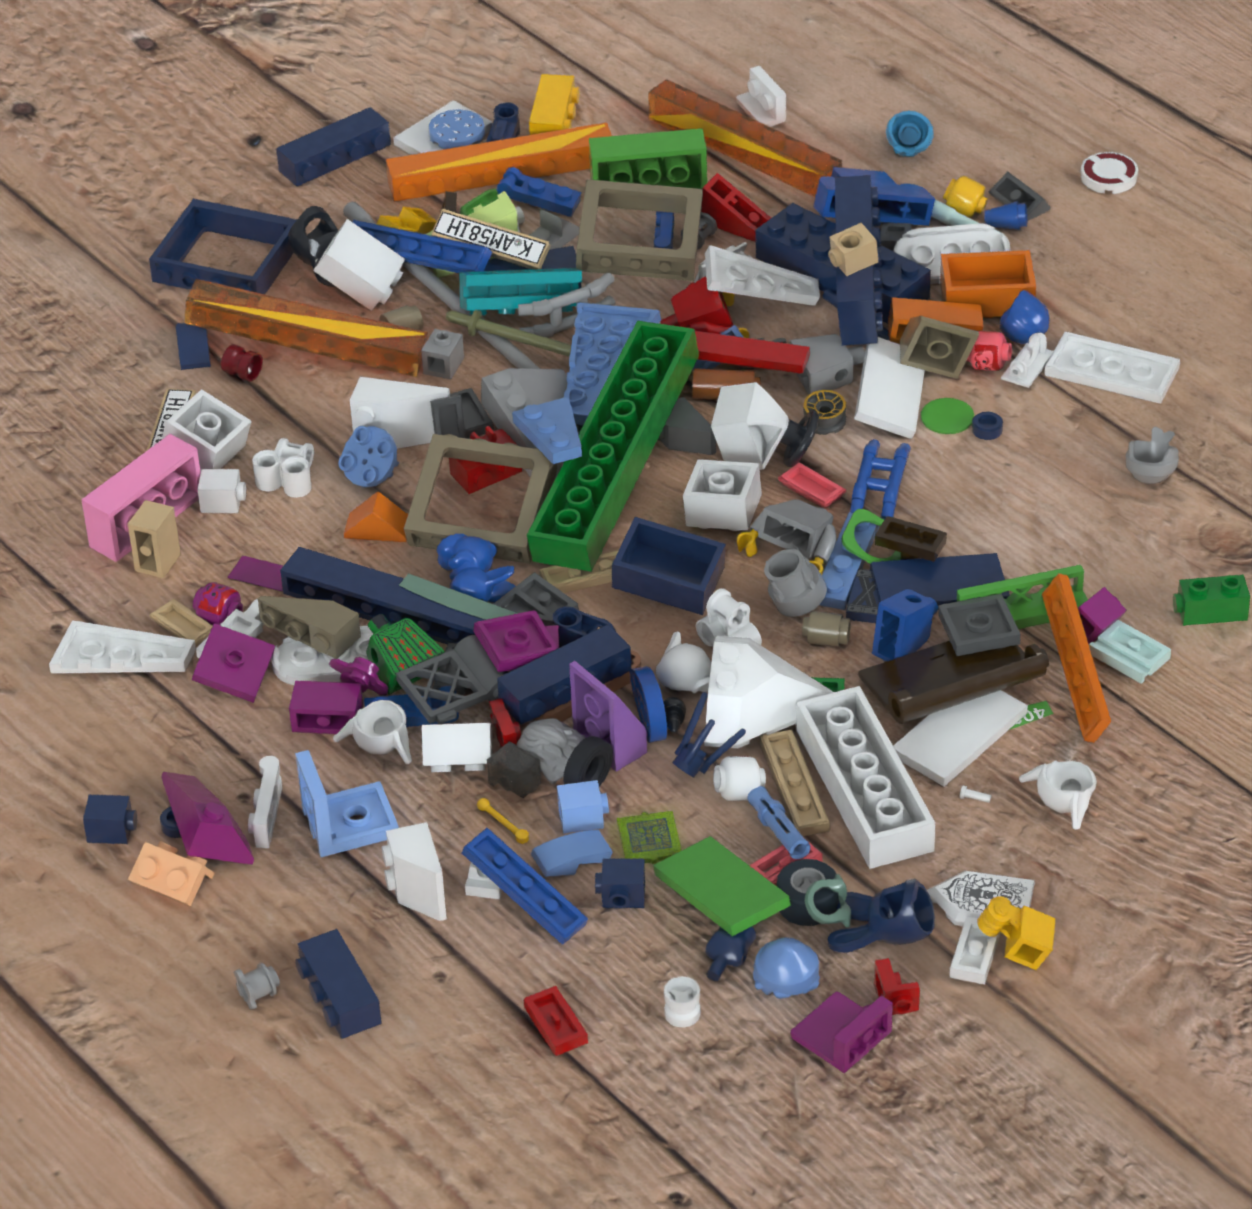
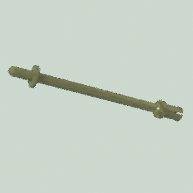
(476, 323)

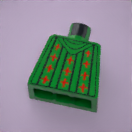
(398, 648)

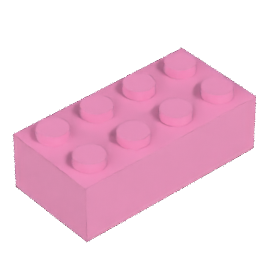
(162, 475)

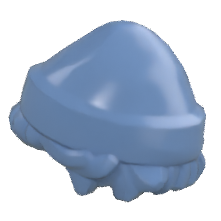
(786, 968)

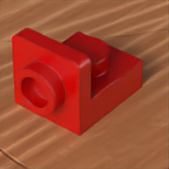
(889, 985)

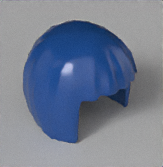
(1024, 318)

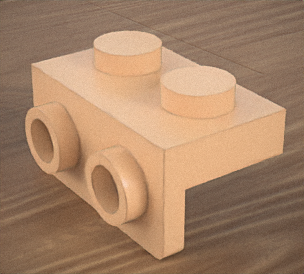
(168, 873)

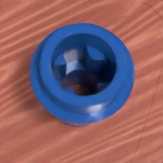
(1007, 216)

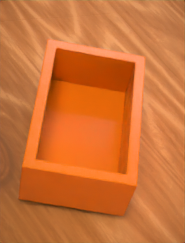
(987, 279)

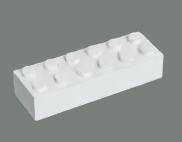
(865, 777)

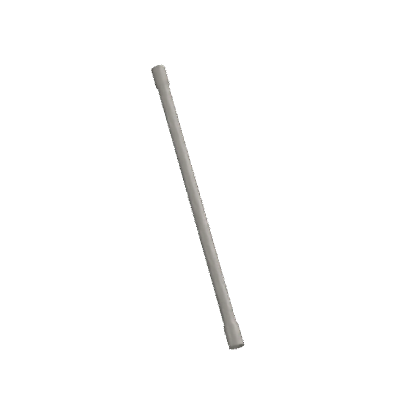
(448, 296)

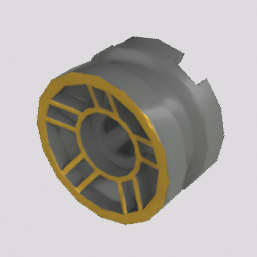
(830, 408)

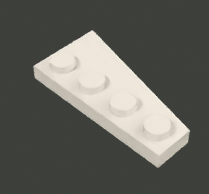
(751, 277)
(117, 650)

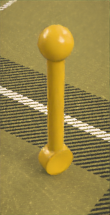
(521, 835)

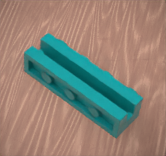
(509, 288)

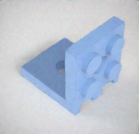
(331, 813)

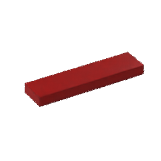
(752, 352)

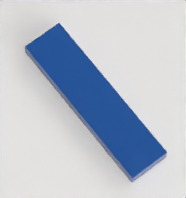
(524, 886)

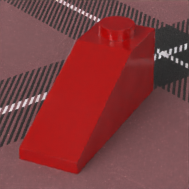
(732, 208)

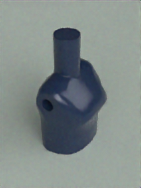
(728, 950)

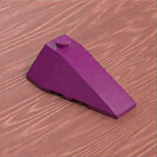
(205, 821)

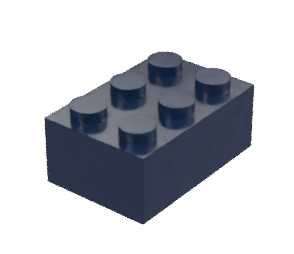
(668, 565)

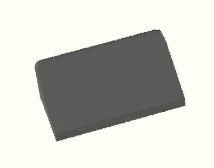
(1011, 189)

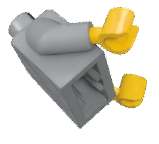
(793, 527)

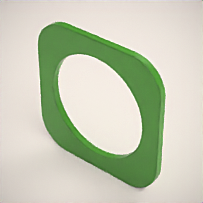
(850, 543)

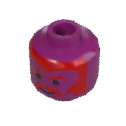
(216, 602)

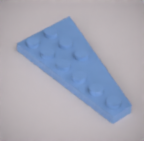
(595, 349)

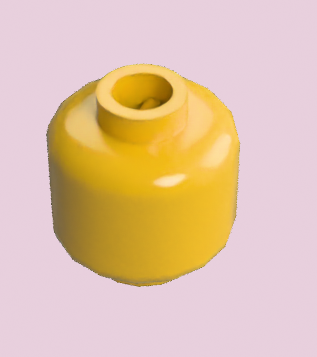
(966, 196)

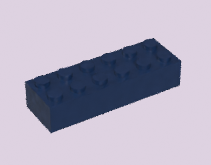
(801, 244)
(857, 292)

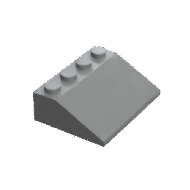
(516, 389)

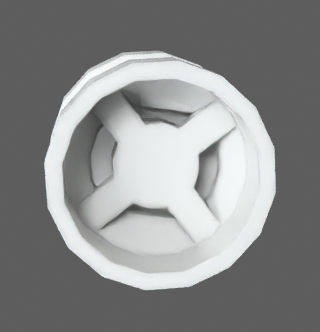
(682, 1001)

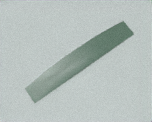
(453, 599)

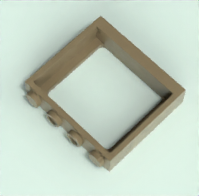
(639, 260)
(509, 546)

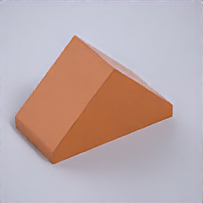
(377, 520)

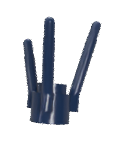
(691, 757)

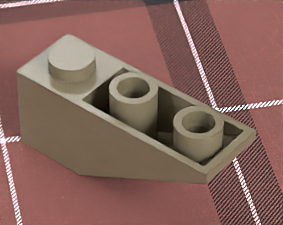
(317, 623)

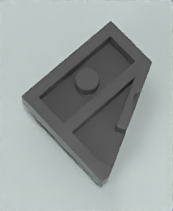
(536, 595)

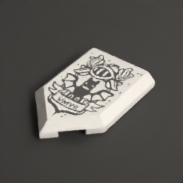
(971, 892)

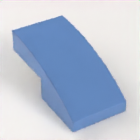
(566, 852)

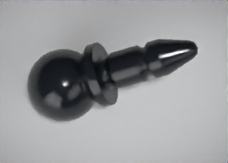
(675, 713)

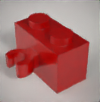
(477, 475)

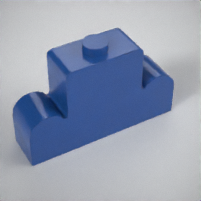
(896, 202)

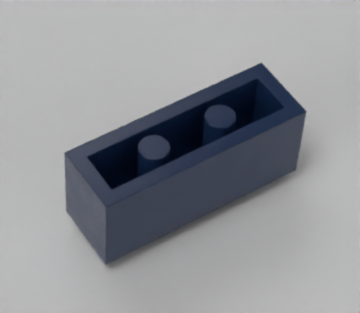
(338, 984)

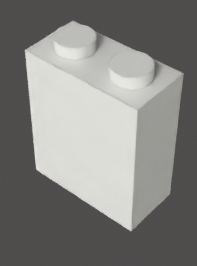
(360, 265)

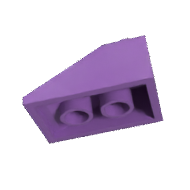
(604, 715)

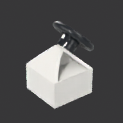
(752, 424)

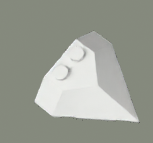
(753, 691)

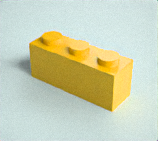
(554, 104)

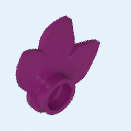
(361, 672)

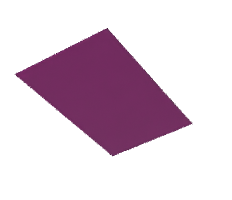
(257, 573)

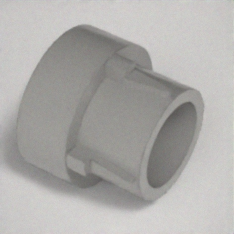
(794, 583)

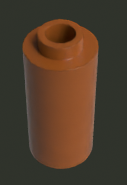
(708, 382)

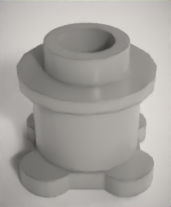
(256, 983)

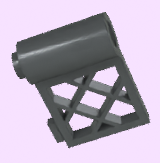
(475, 671)

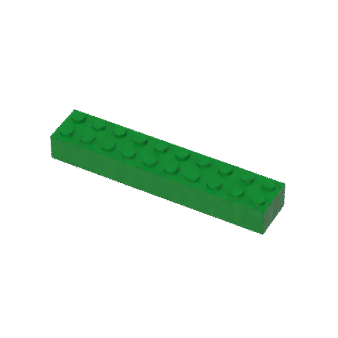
(613, 446)

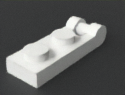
(266, 802)

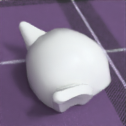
(684, 666)
(379, 729)
(1064, 787)

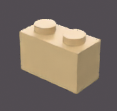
(154, 539)

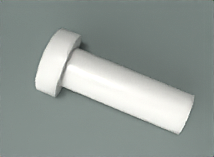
(974, 794)

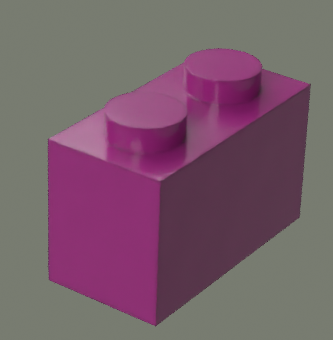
(323, 706)

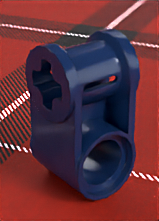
(575, 624)

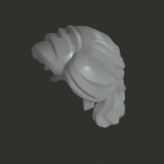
(552, 744)

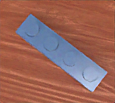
(844, 565)

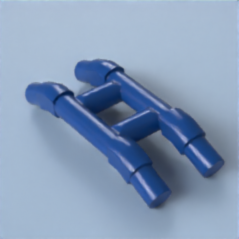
(890, 487)

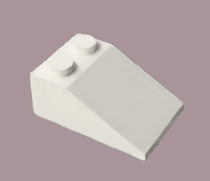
(396, 407)

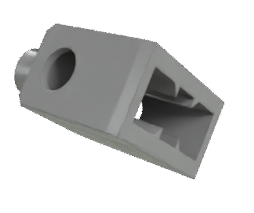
(828, 363)

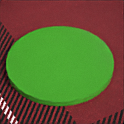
(947, 415)

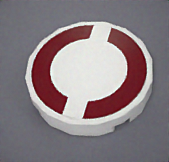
(1109, 172)

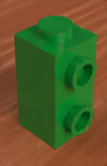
(1212, 600)

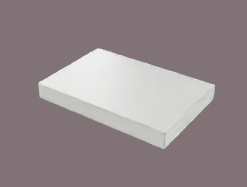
(417, 137)

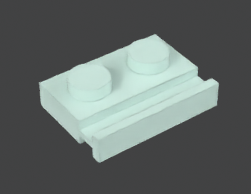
(1130, 651)

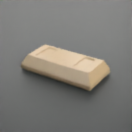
(181, 622)

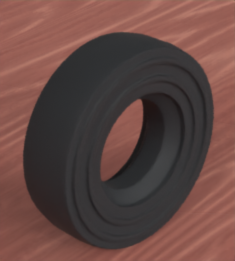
(589, 761)

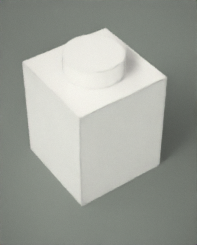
(220, 491)

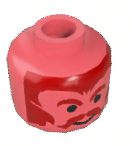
(990, 351)

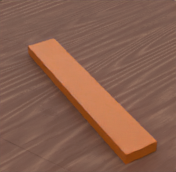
(1076, 658)

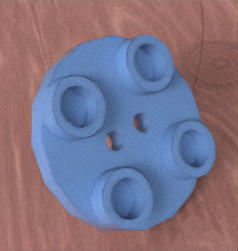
(369, 456)

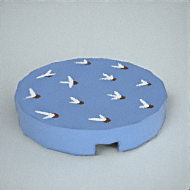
(456, 128)

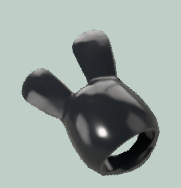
(313, 245)

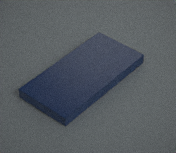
(938, 578)

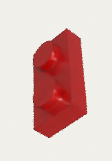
(555, 1020)

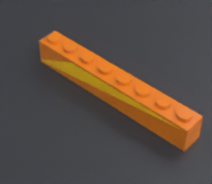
(487, 162)

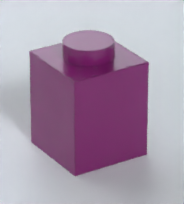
(1100, 613)

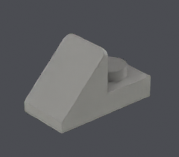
(555, 230)

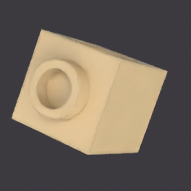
(853, 249)

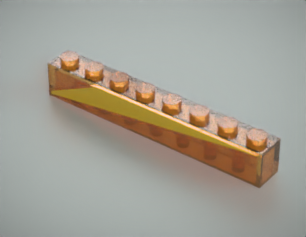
(741, 137)
(305, 327)

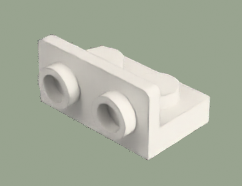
(764, 100)

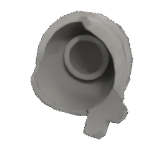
(1152, 460)

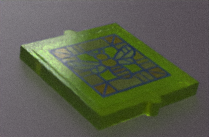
(649, 836)

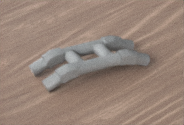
(554, 307)

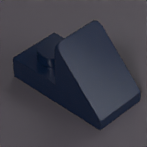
(192, 346)

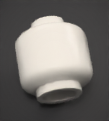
(738, 777)

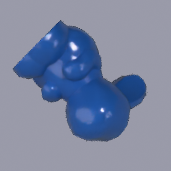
(470, 565)

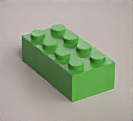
(651, 158)

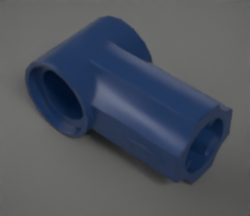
(505, 123)

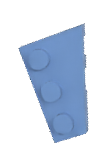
(550, 429)

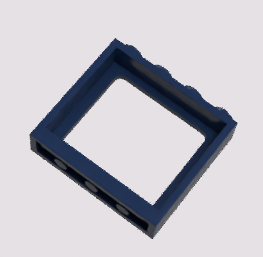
(207, 216)

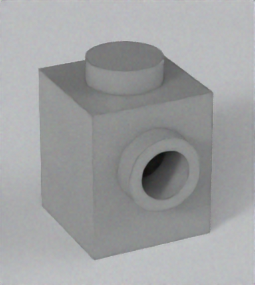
(442, 354)

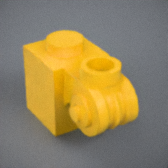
(1026, 931)

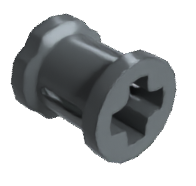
(707, 231)

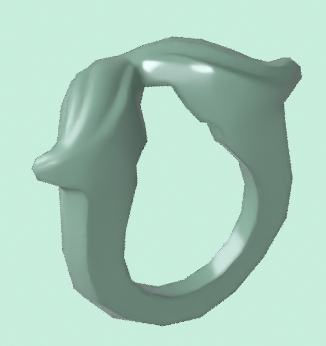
(837, 885)

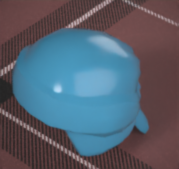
(909, 133)

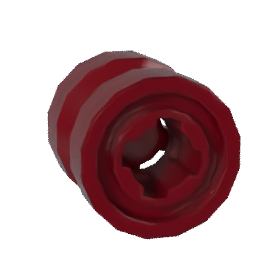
(238, 361)

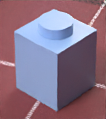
(581, 806)

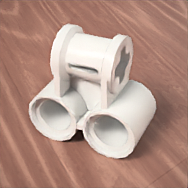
(284, 467)
(726, 618)

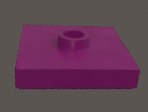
(514, 639)
(233, 662)

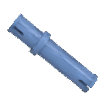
(763, 804)

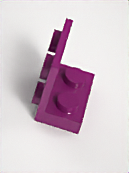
(844, 1030)

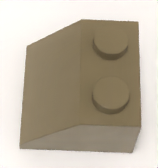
(936, 346)

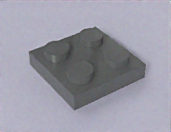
(979, 624)

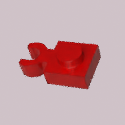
(505, 729)

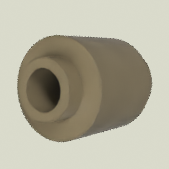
(405, 317)
(826, 629)

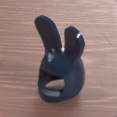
(894, 916)

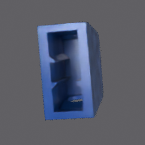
(903, 624)

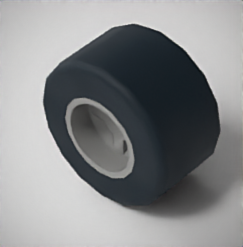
(795, 880)

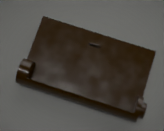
(940, 679)

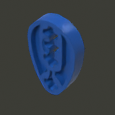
(649, 703)

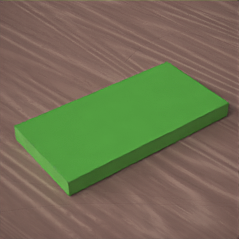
(721, 885)

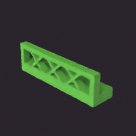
(1024, 607)

